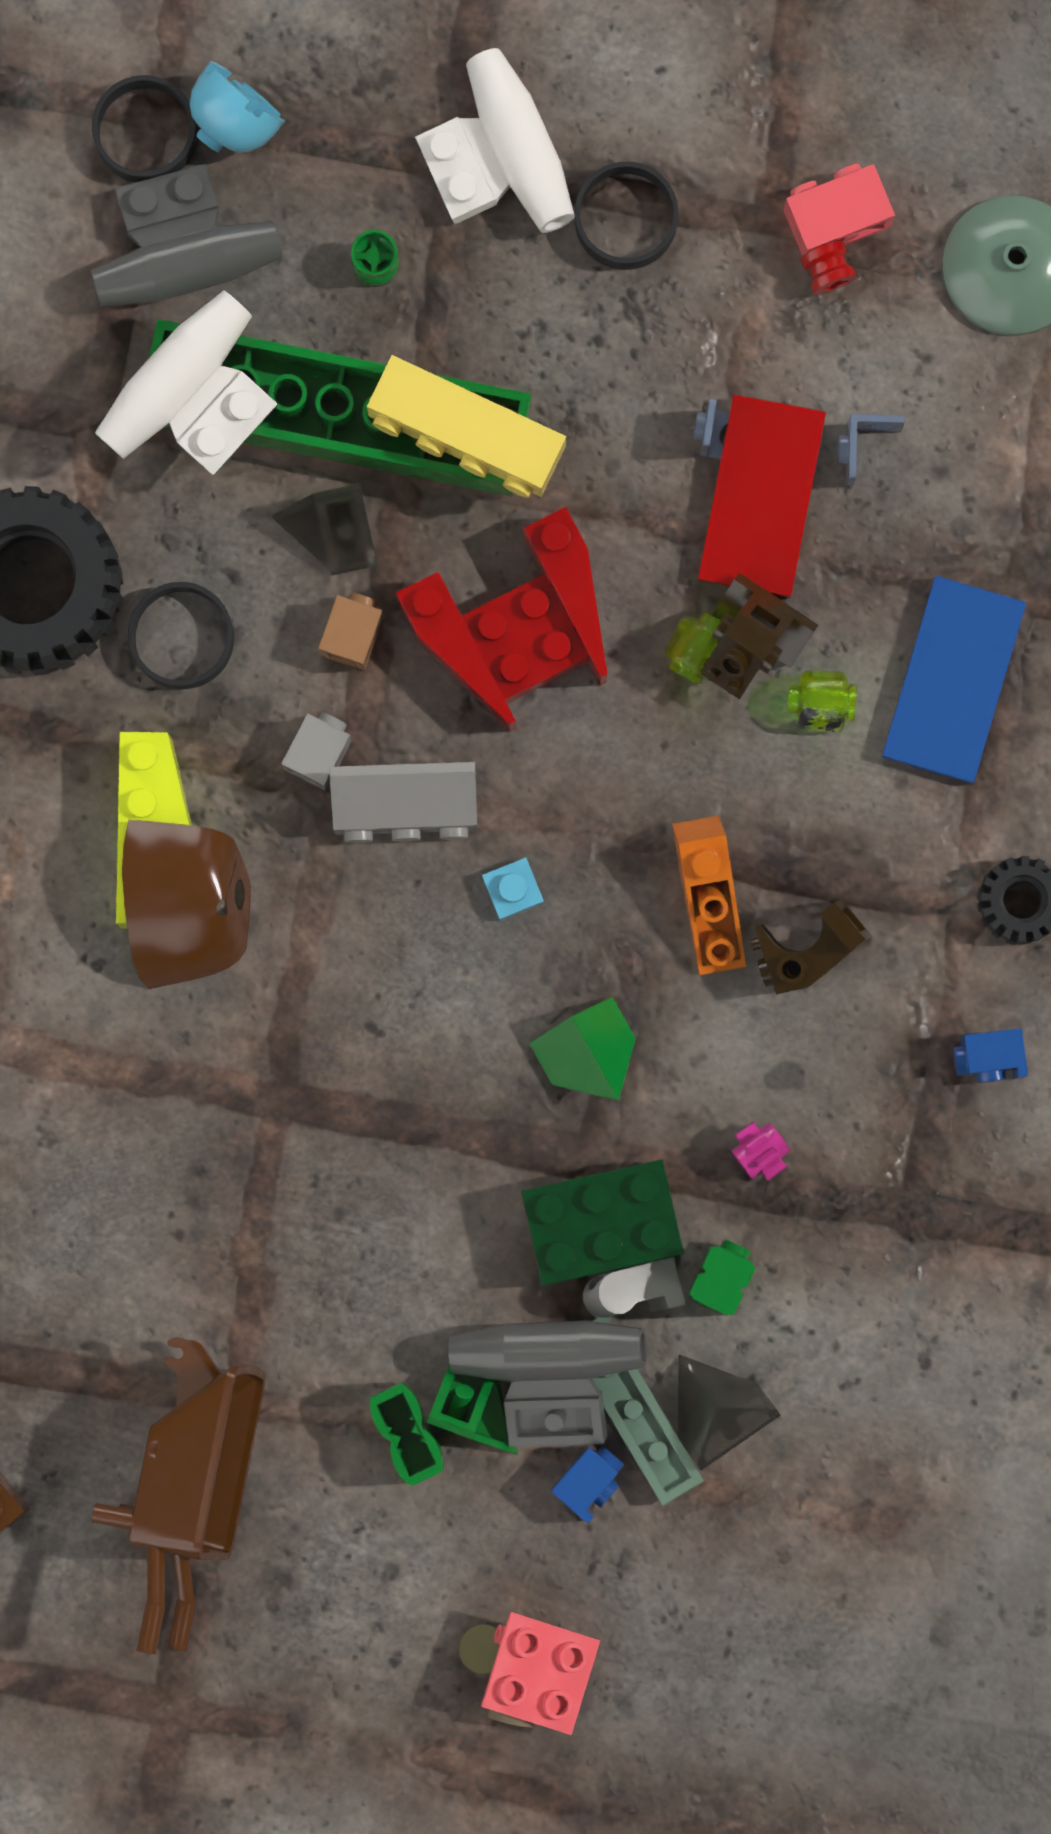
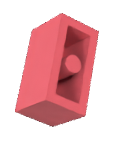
(840, 209)

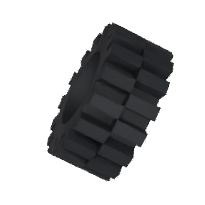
(992, 905)

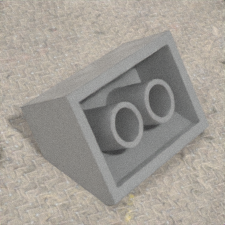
(404, 801)

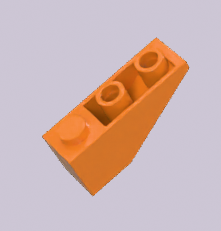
(709, 894)

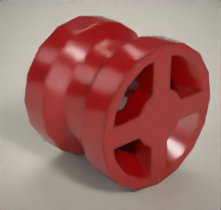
(828, 267)

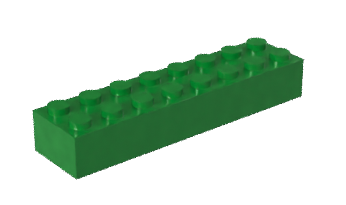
(326, 413)

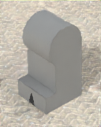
(621, 1290)

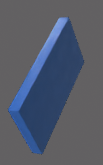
(953, 680)

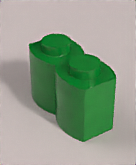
(413, 1446)

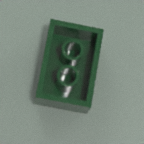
(602, 1222)

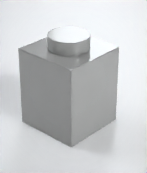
(317, 747)

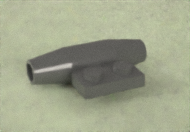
(179, 242)
(550, 1374)

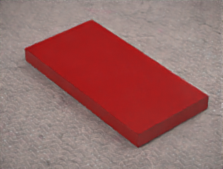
(762, 494)

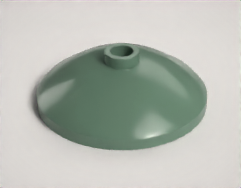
(984, 281)

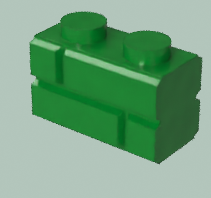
(722, 1276)

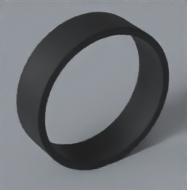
(127, 85)
(635, 169)
(166, 589)

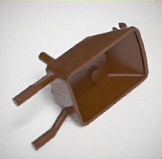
(191, 1482)

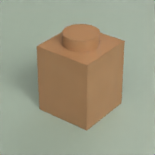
(351, 630)

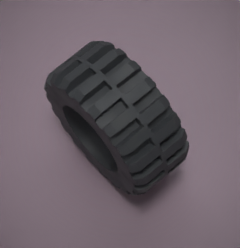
(96, 579)

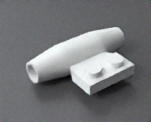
(501, 149)
(186, 386)

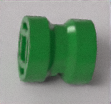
(374, 248)

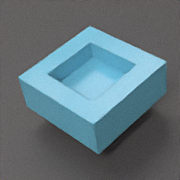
(512, 889)

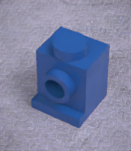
(991, 1055)
(588, 1481)

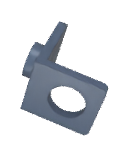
(861, 422)
(708, 429)

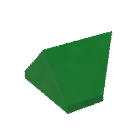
(588, 1051)
(472, 1409)

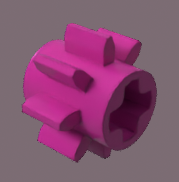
(760, 1151)

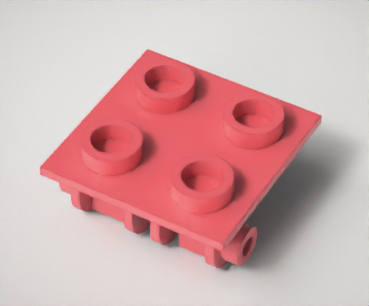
(539, 1672)

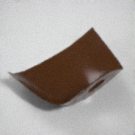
(170, 901)

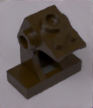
(749, 644)
(839, 937)

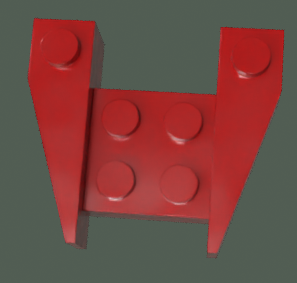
(523, 634)

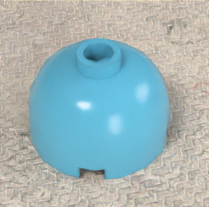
(231, 112)

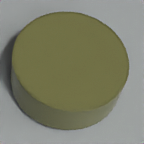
(478, 1648)

